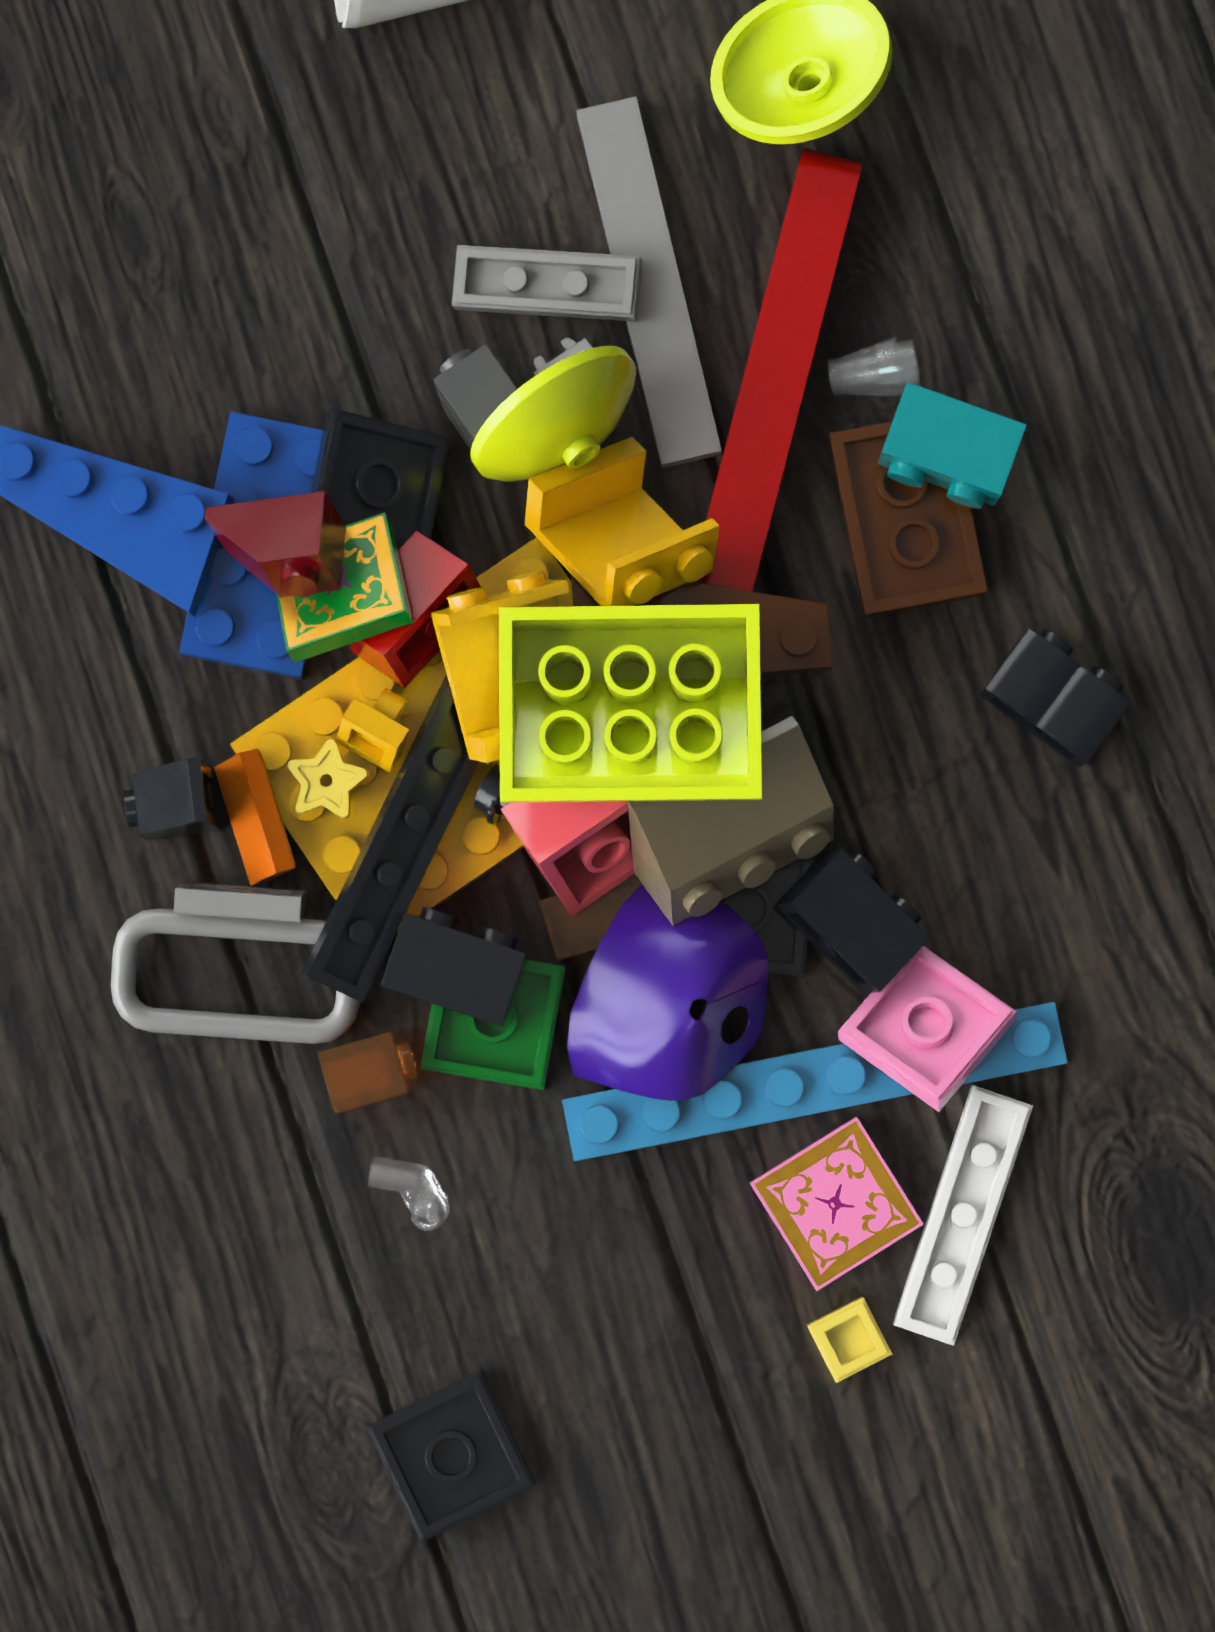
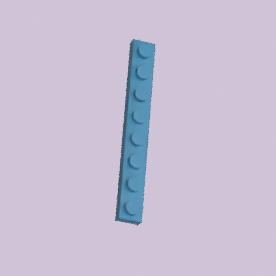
(784, 1090)

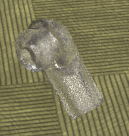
(418, 1188)

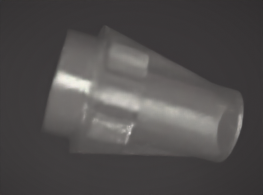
(876, 370)

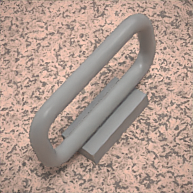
(233, 914)

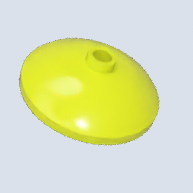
(800, 68)
(556, 416)

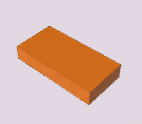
(255, 817)

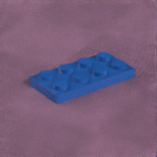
(238, 613)

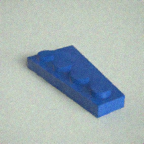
(117, 511)

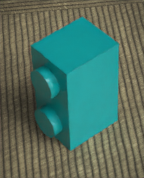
(950, 446)

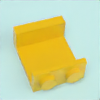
(613, 531)
(470, 653)

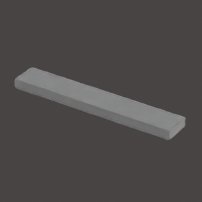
(663, 331)

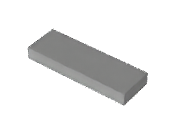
(547, 283)

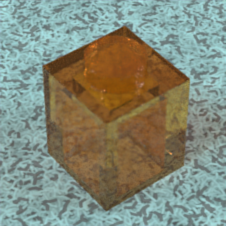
(367, 1071)

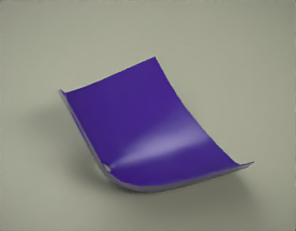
(636, 998)

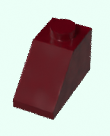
(285, 541)

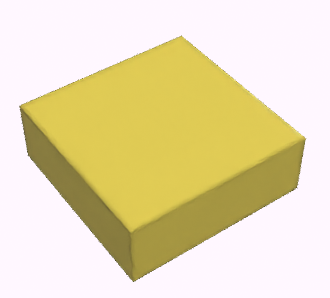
(849, 1339)

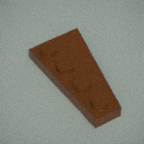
(791, 630)

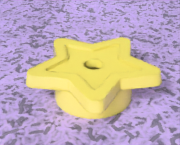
(344, 779)

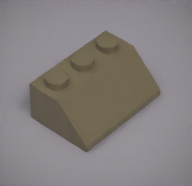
(709, 849)

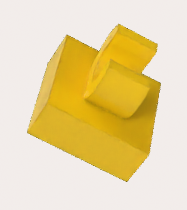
(376, 730)

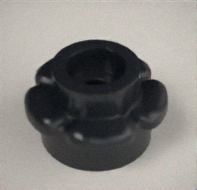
(488, 797)

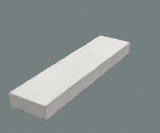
(962, 1215)

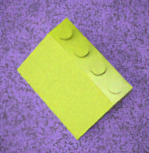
(630, 703)

